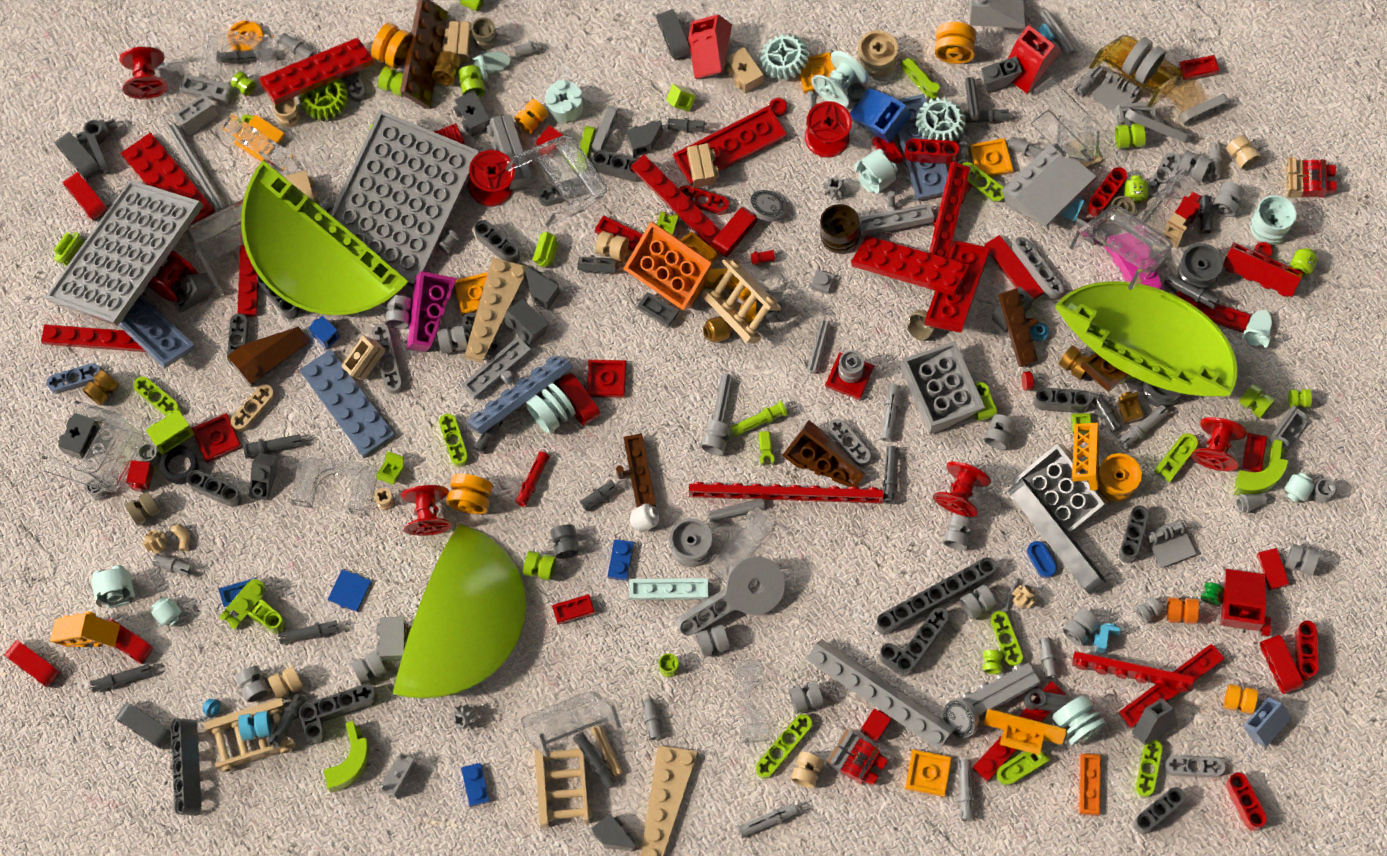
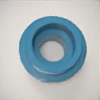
(1039, 336)
(211, 707)

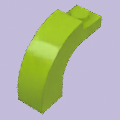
(1265, 480)
(353, 766)

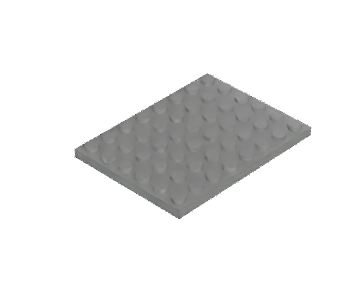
(403, 191)
(124, 252)

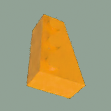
(84, 629)

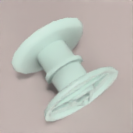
(846, 70)

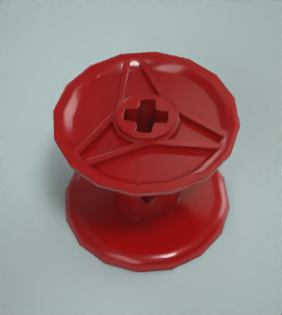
(144, 82)
(828, 129)
(489, 178)
(169, 275)
(1221, 432)
(966, 478)
(424, 498)

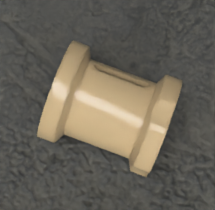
(383, 493)

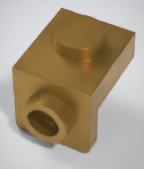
(1130, 407)

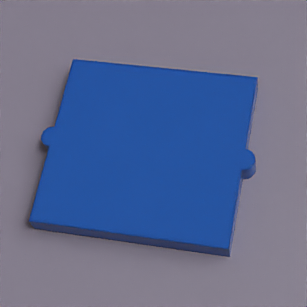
(349, 590)

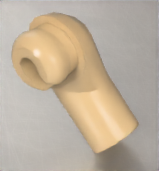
(183, 534)

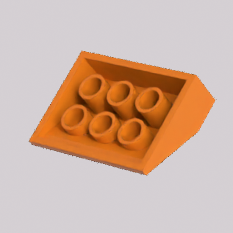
(668, 266)

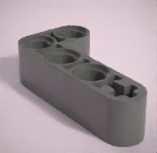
(918, 640)
(339, 709)

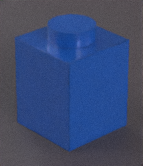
(324, 332)

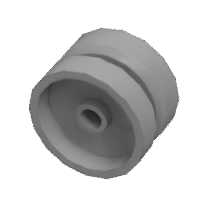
(1144, 60)
(680, 541)

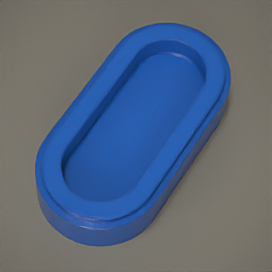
(1041, 559)

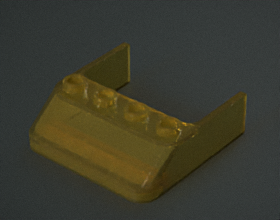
(1115, 55)

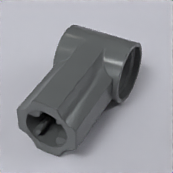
(1047, 701)

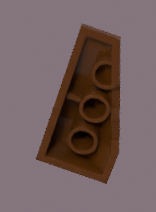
(263, 355)
(820, 454)

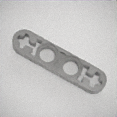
(1158, 125)
(1024, 251)
(388, 358)

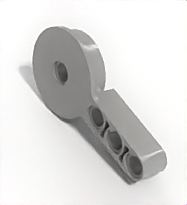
(739, 594)

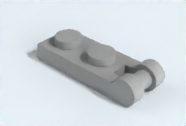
(198, 86)

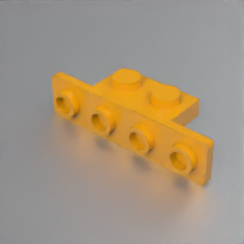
(1022, 732)

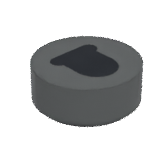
(855, 92)

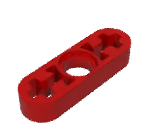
(706, 207)

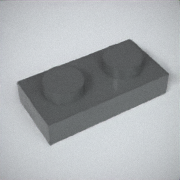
(591, 264)
(657, 309)

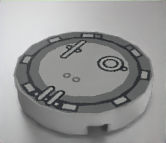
(767, 205)
(962, 717)

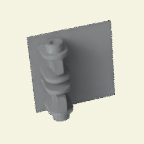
(1115, 90)
(1170, 543)

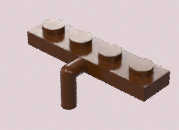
(1018, 327)
(637, 470)

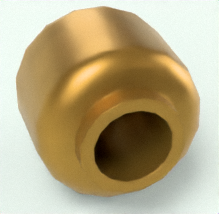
(716, 329)

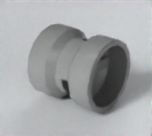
(149, 451)
(1327, 490)
(96, 494)
(1148, 609)

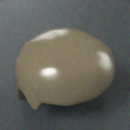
(917, 326)

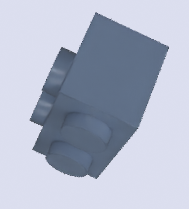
(1267, 721)

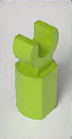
(765, 446)

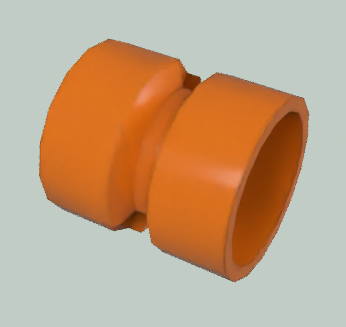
(1182, 610)

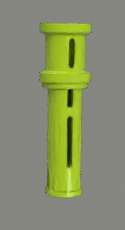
(766, 416)

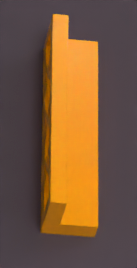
(1090, 451)

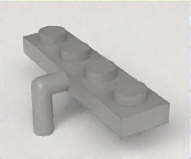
(895, 218)
(496, 368)

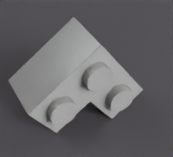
(393, 637)

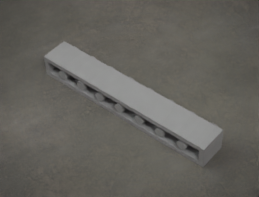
(880, 694)

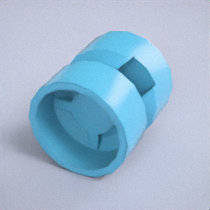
(255, 725)

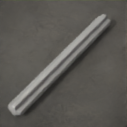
(196, 167)

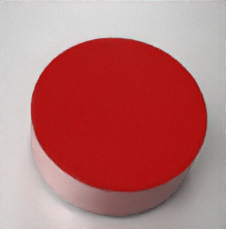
(778, 106)
(1264, 248)
(1027, 381)
(1265, 631)

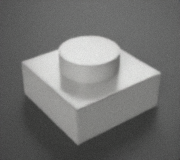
(822, 282)

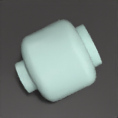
(1299, 487)
(166, 611)

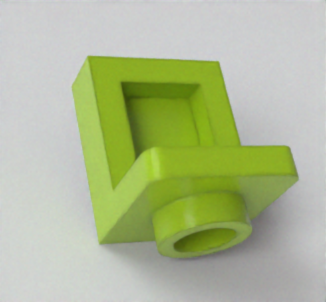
(391, 468)

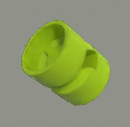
(390, 80)
(471, 80)
(1129, 136)
(1257, 401)
(539, 565)

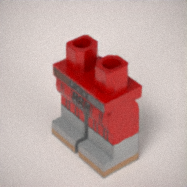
(856, 758)

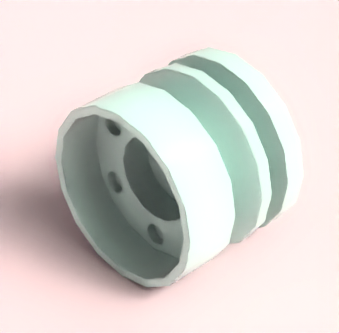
(1273, 219)
(553, 405)
(1080, 721)

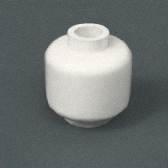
(644, 517)

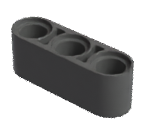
(673, 34)
(77, 155)
(613, 159)
(493, 235)
(279, 303)
(1069, 395)
(208, 482)
(1137, 526)
(143, 725)
(1163, 802)

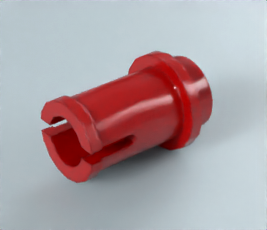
(761, 257)

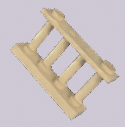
(726, 308)
(219, 724)
(545, 795)

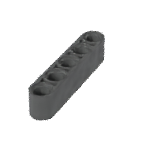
(185, 767)

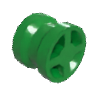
(1212, 593)

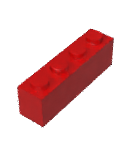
(1262, 269)

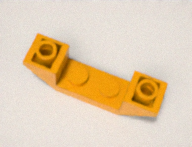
(714, 278)

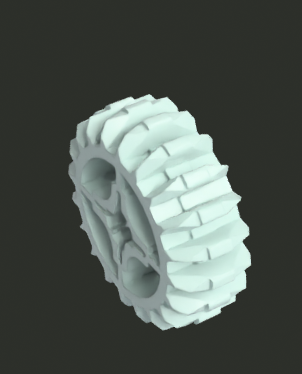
(775, 53)
(936, 112)

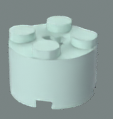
(564, 101)
(875, 171)
(112, 587)

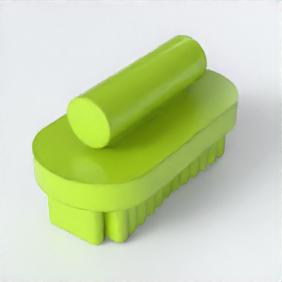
(68, 247)
(546, 249)

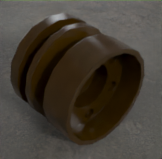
(839, 228)

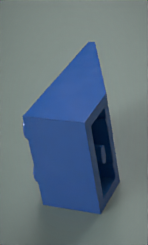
(880, 114)

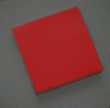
(606, 378)
(852, 390)
(216, 437)

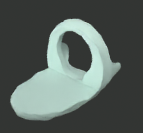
(491, 63)
(1258, 329)

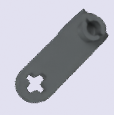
(104, 129)

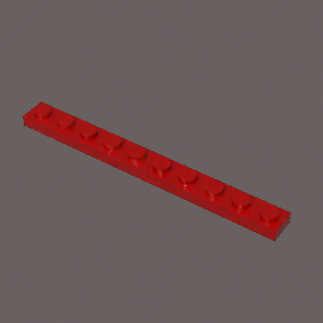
(791, 493)

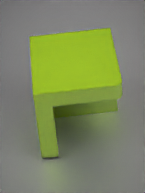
(680, 97)

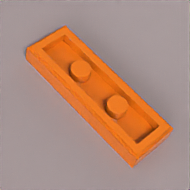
(1089, 784)

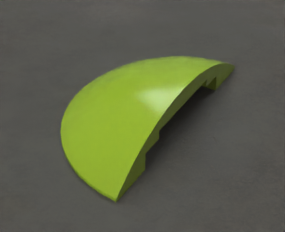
(308, 252)
(1152, 337)
(464, 620)

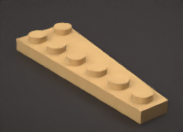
(497, 296)
(669, 784)

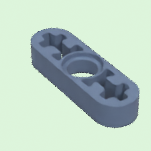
(67, 374)

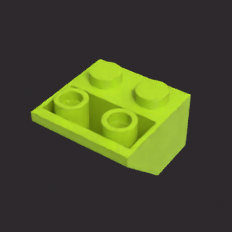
(170, 431)

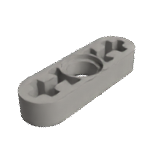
(1204, 109)
(605, 129)
(1163, 169)
(850, 434)
(1200, 760)

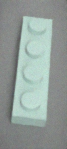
(668, 589)

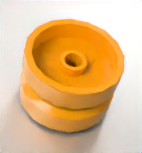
(955, 42)
(391, 45)
(1119, 477)
(469, 494)

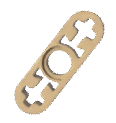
(252, 400)

